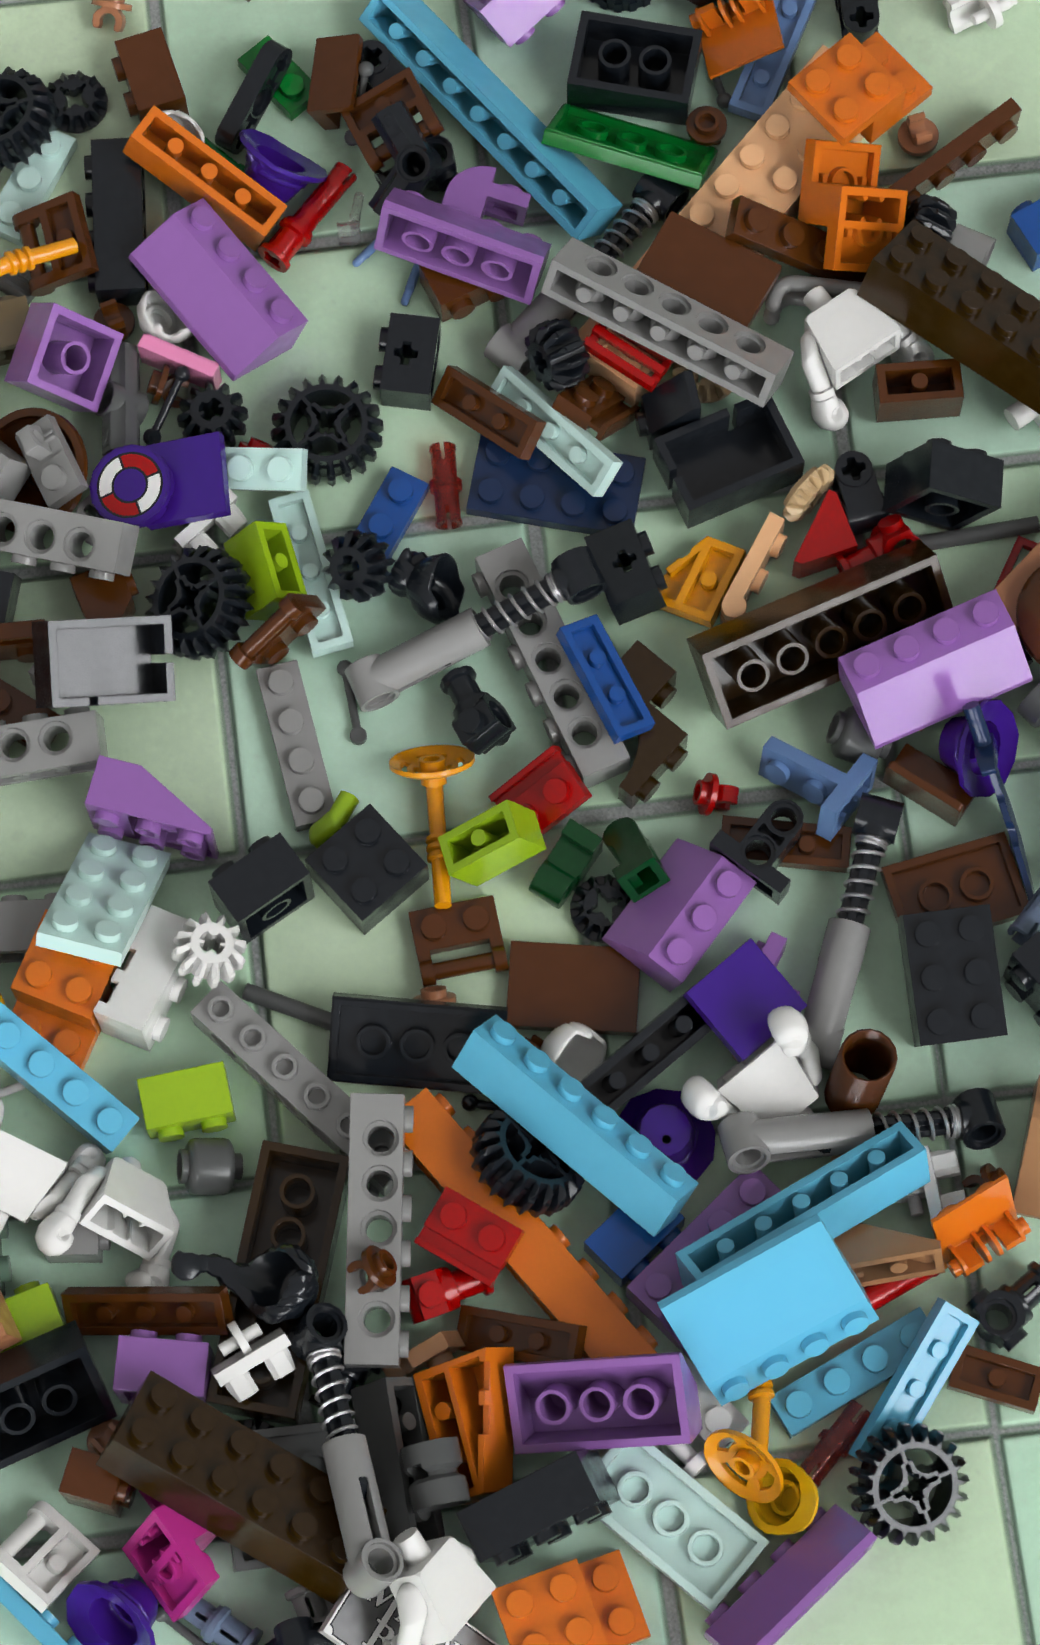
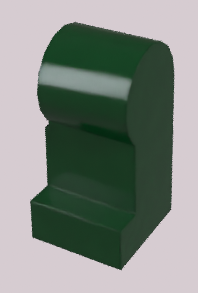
(566, 864)
(639, 866)

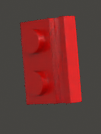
(547, 787)
(469, 1237)

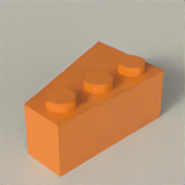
(471, 1403)

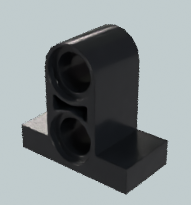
(768, 839)

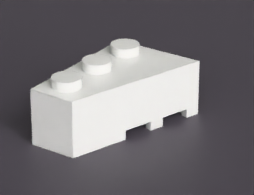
(145, 984)

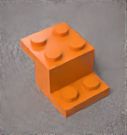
(859, 88)
(844, 196)
(59, 997)
(573, 1605)

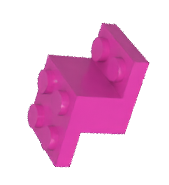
(171, 1558)

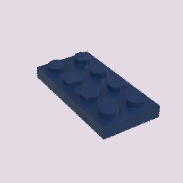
(545, 495)

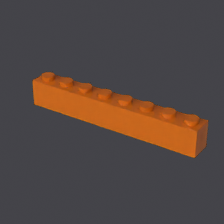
(540, 1261)

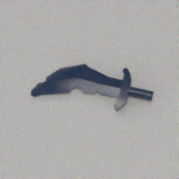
(987, 759)

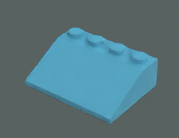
(769, 1310)

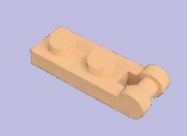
(752, 572)

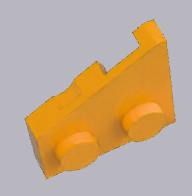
(702, 580)

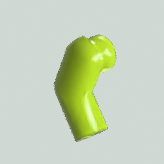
(333, 819)

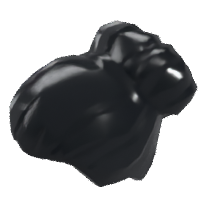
(429, 584)

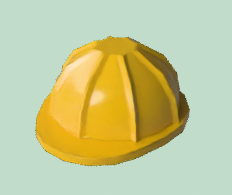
(792, 1508)

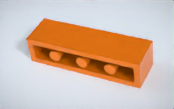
(201, 172)

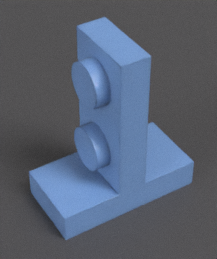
(819, 782)

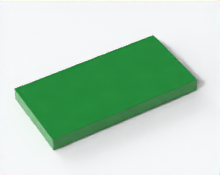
(630, 146)

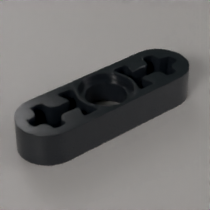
(253, 95)

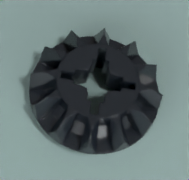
(79, 118)
(586, 899)

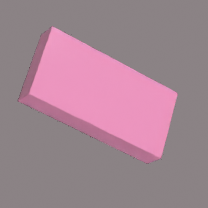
(158, 352)

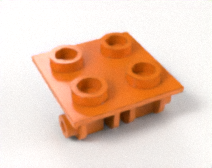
(736, 33)
(978, 1221)

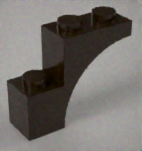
(666, 742)

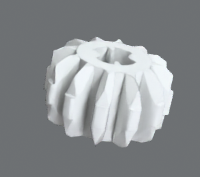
(208, 936)

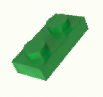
(294, 88)

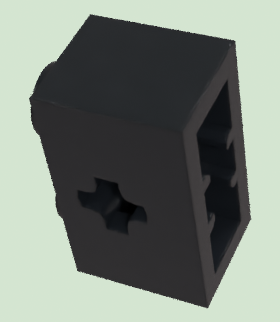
(409, 384)
(634, 591)

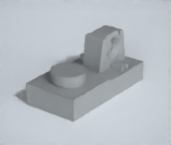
(51, 461)

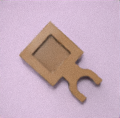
(428, 1354)

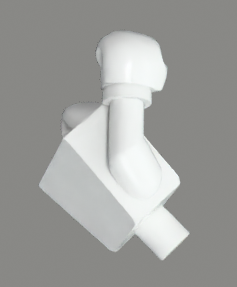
(845, 340)
(771, 1082)
(35, 1180)
(123, 1207)
(436, 1589)

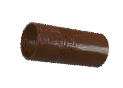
(868, 1054)

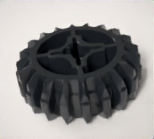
(25, 117)
(348, 408)
(213, 605)
(522, 1167)
(940, 1473)

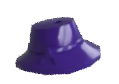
(278, 166)
(958, 752)
(663, 1113)
(112, 1612)

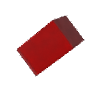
(825, 540)

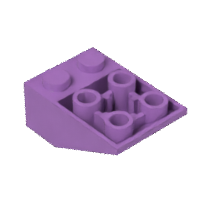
(136, 805)

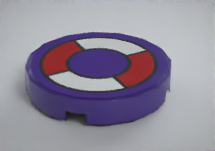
(132, 485)

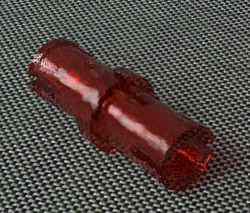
(445, 485)
(835, 1442)

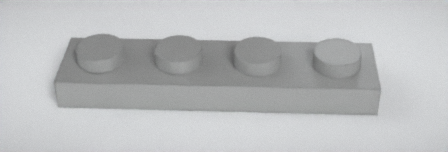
(295, 742)

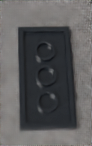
(402, 1040)

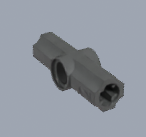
(122, 403)

